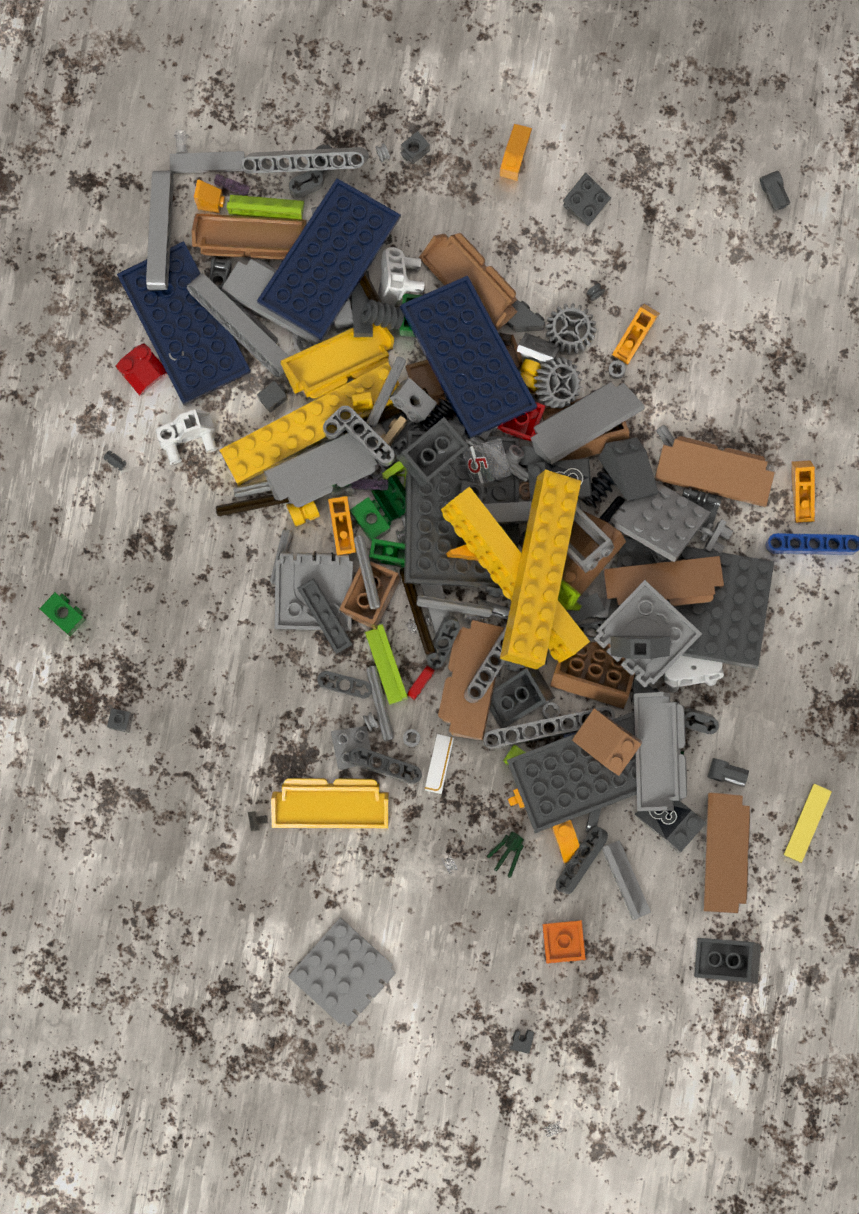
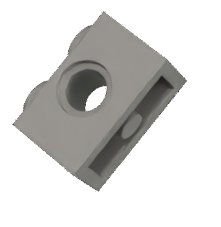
(422, 401)

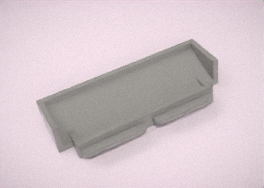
(246, 286)
(584, 421)
(316, 470)
(659, 761)

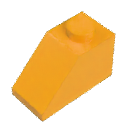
(208, 197)
(566, 840)

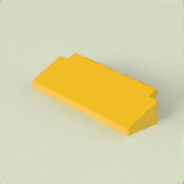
(336, 360)
(330, 805)

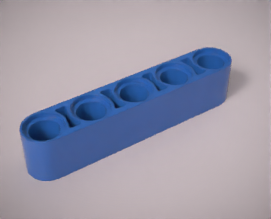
(805, 548)

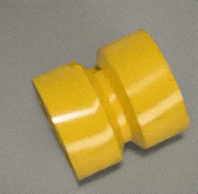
(529, 372)
(301, 514)

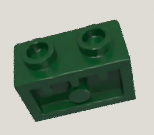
(393, 499)

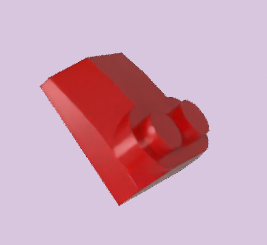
(141, 368)
(523, 426)

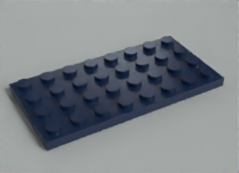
(329, 259)
(180, 324)
(468, 357)

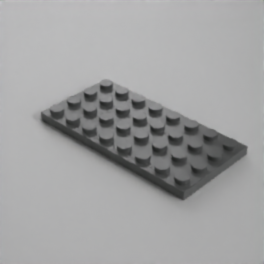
(567, 782)

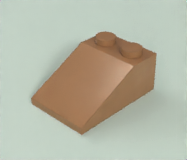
(607, 741)

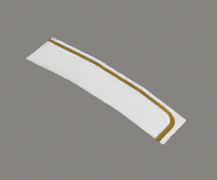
(439, 764)

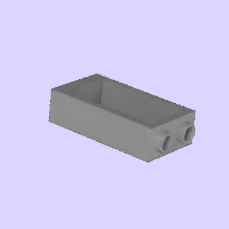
(605, 544)

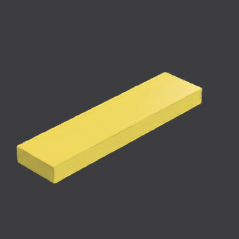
(807, 823)

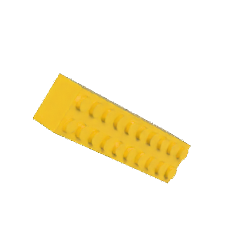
(299, 429)
(502, 559)
(540, 570)

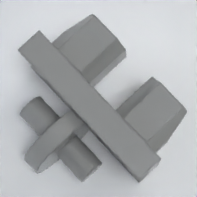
(720, 530)

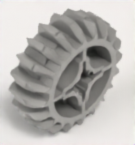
(559, 337)
(564, 383)

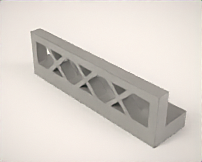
(626, 880)

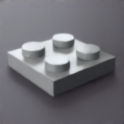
(537, 348)

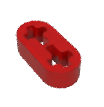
(421, 682)

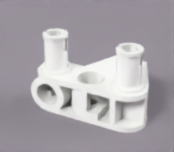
(394, 278)
(183, 431)
(703, 671)

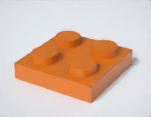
(563, 942)

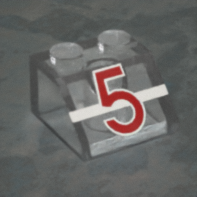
(486, 461)

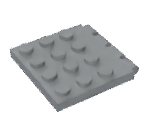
(661, 521)
(332, 578)
(648, 615)
(342, 972)

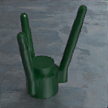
(513, 843)

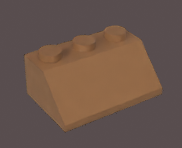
(356, 600)

